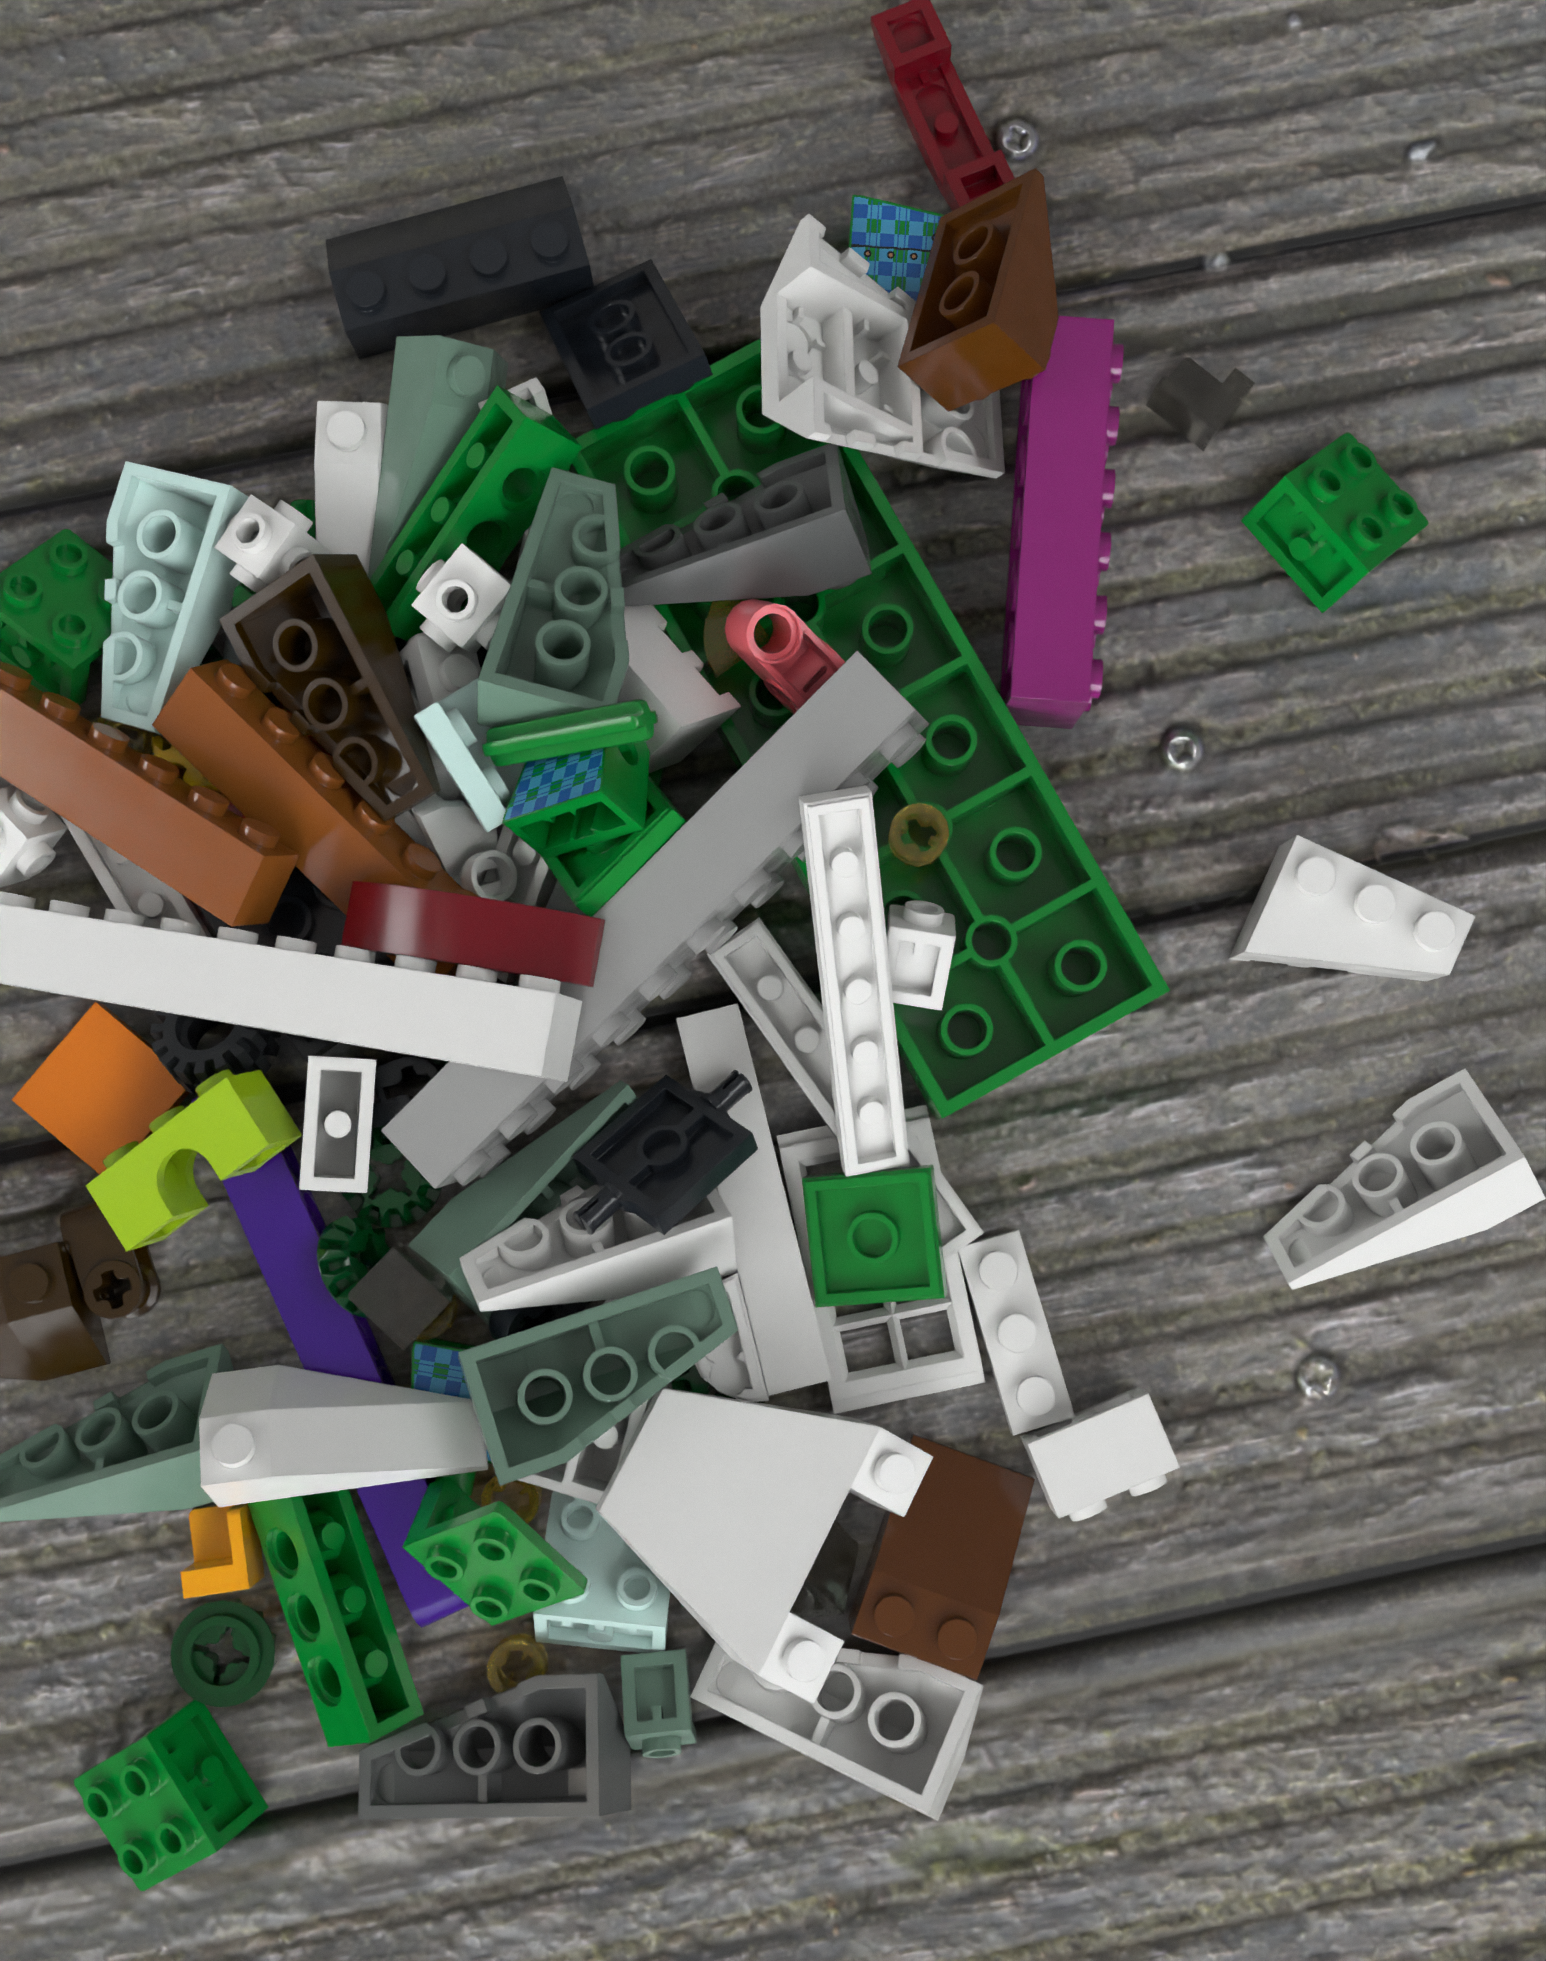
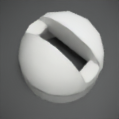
(482, 861)

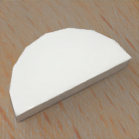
(453, 833)
(735, 1363)

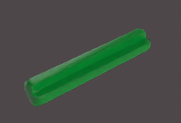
(570, 733)

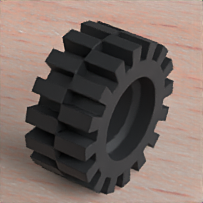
(240, 1051)

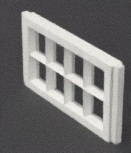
(904, 1377)

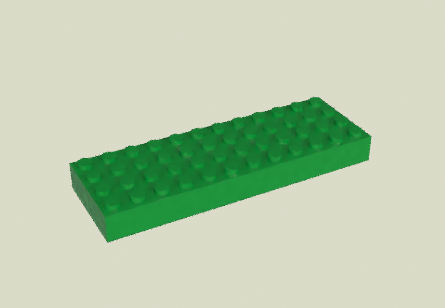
(1037, 926)

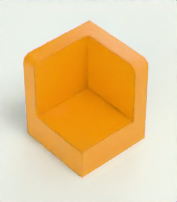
(223, 1550)

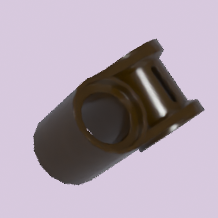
(104, 1264)

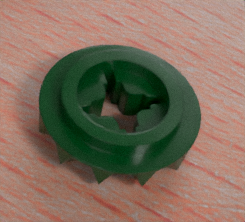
(393, 1206)
(336, 1253)
(198, 1667)

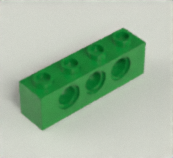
(478, 499)
(337, 1616)

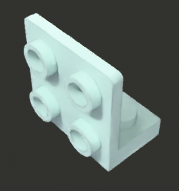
(458, 743)
(623, 1599)

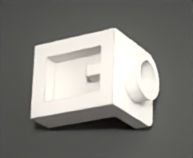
(920, 953)

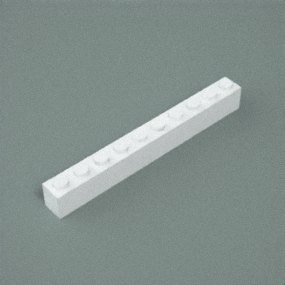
(290, 987)

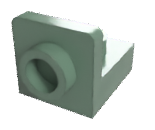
(657, 1702)

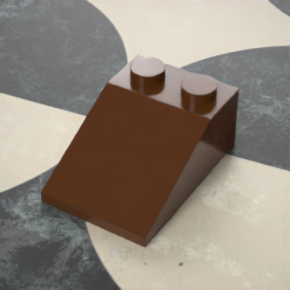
(985, 297)
(946, 1564)

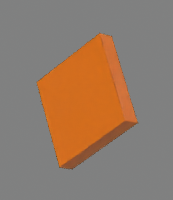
(100, 1088)

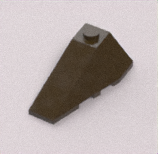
(334, 664)
(45, 1318)

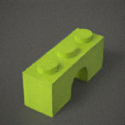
(152, 1184)

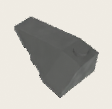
(774, 541)
(523, 1753)

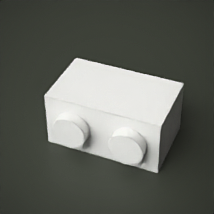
(337, 1124)
(1101, 1455)

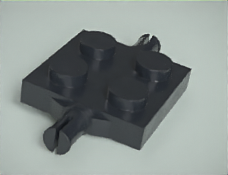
(665, 1153)

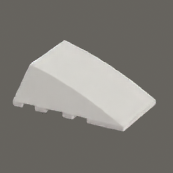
(834, 361)

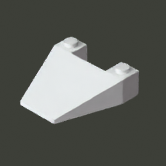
(735, 1508)

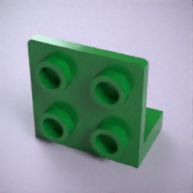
(1334, 520)
(56, 614)
(488, 1555)
(171, 1796)

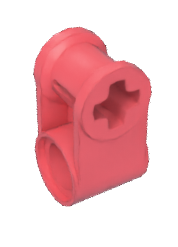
(794, 658)

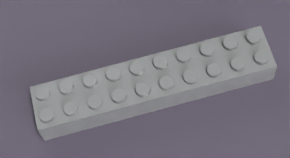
(672, 913)

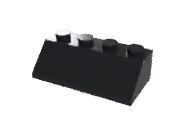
(458, 266)

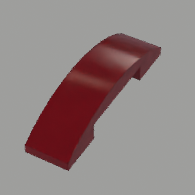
(936, 103)
(473, 932)

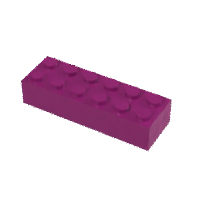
(1057, 528)

